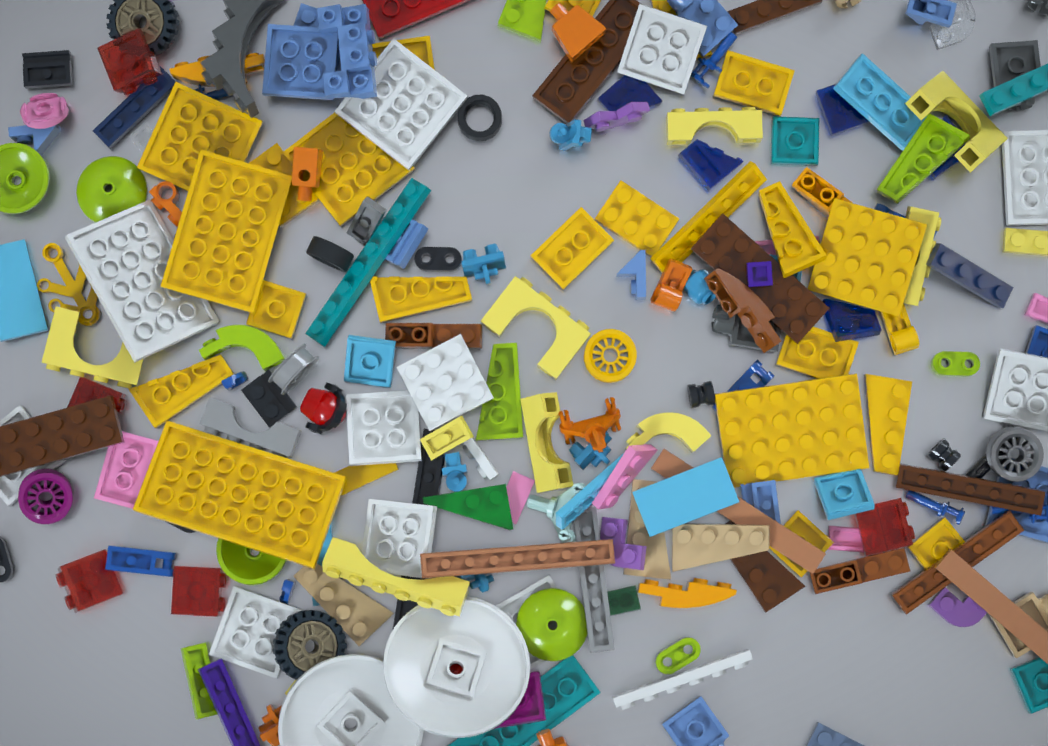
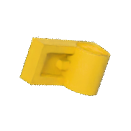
(900, 332)

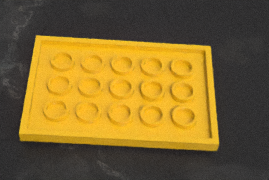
(226, 231)
(792, 430)

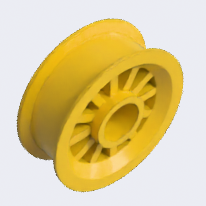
(624, 340)

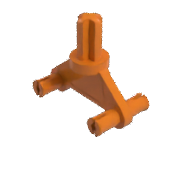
(591, 429)

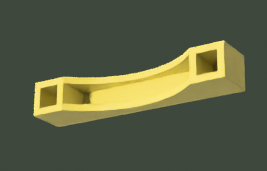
(442, 593)

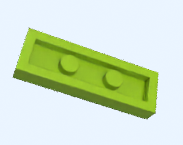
(193, 659)

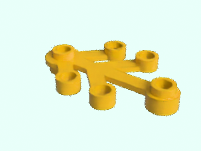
(72, 289)

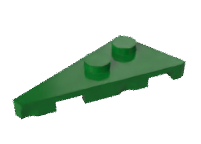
(482, 504)

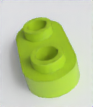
(956, 363)
(677, 655)

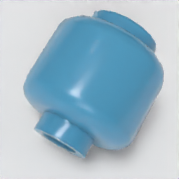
(697, 287)

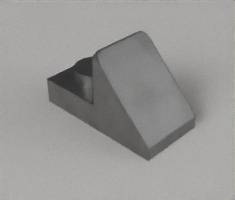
(366, 220)

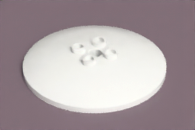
(343, 690)
(466, 703)

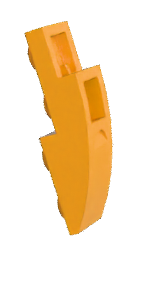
(191, 72)
(817, 191)
(696, 593)

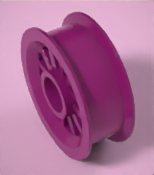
(35, 514)

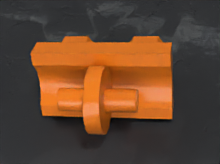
(269, 729)

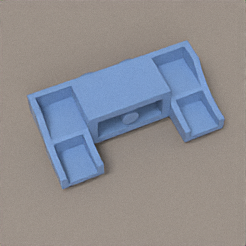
(356, 51)

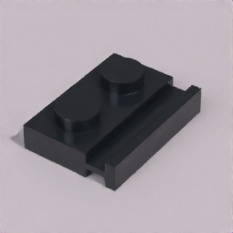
(47, 69)
(268, 399)

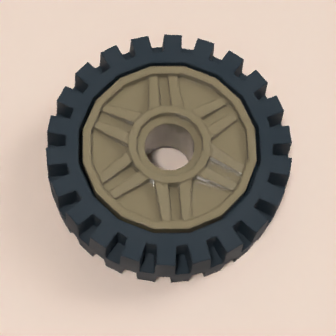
(160, 23)
(294, 634)

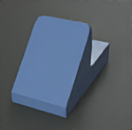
(934, 11)
(41, 137)
(636, 268)

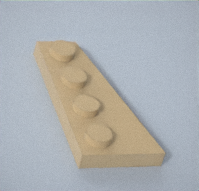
(710, 543)
(656, 552)
(351, 608)

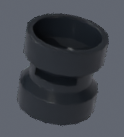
(695, 394)
(944, 454)

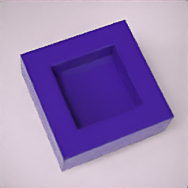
(759, 274)

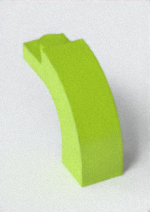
(245, 336)

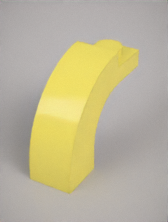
(674, 424)

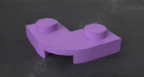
(609, 119)
(626, 555)
(954, 611)

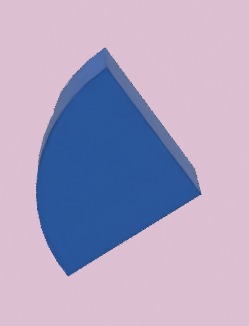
(235, 380)
(287, 590)

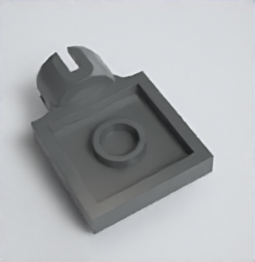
(1013, 60)
(736, 330)

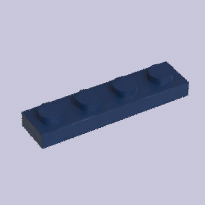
(133, 109)
(969, 275)

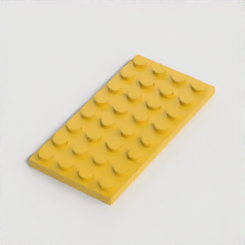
(240, 494)

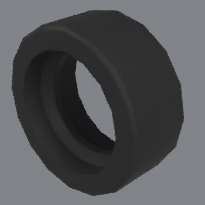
(480, 100)
(330, 254)

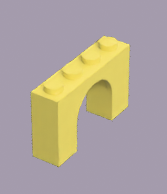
(945, 96)
(520, 298)
(61, 354)

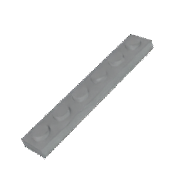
(594, 587)

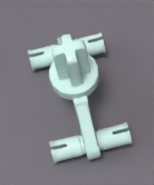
(552, 505)

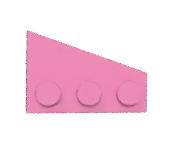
(623, 474)

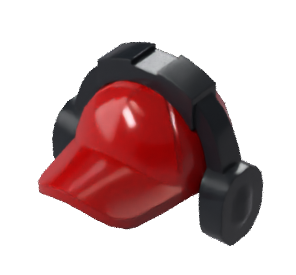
(324, 408)

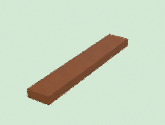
(971, 551)

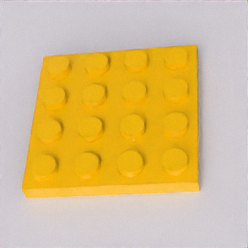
(195, 123)
(349, 168)
(867, 257)

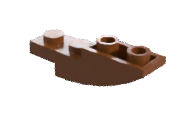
(741, 300)
(431, 335)
(860, 570)

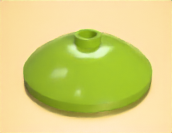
(22, 162)
(127, 191)
(244, 567)
(548, 606)

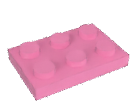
(125, 470)

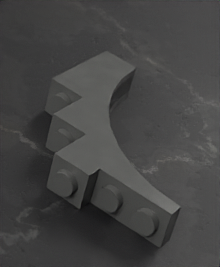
(232, 41)

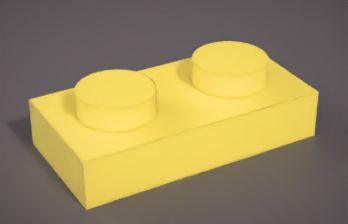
(1025, 241)
(446, 437)

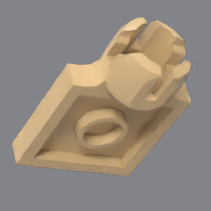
(1035, 608)

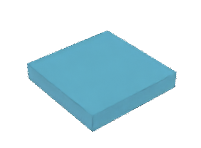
(369, 361)
(844, 493)

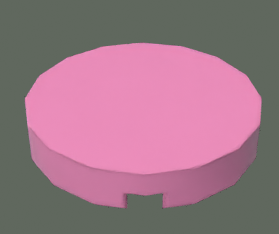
(44, 111)

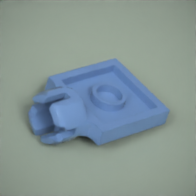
(708, 13)
(696, 726)

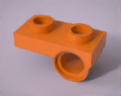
(168, 204)
(671, 284)

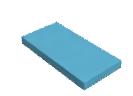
(879, 101)
(19, 298)
(685, 497)

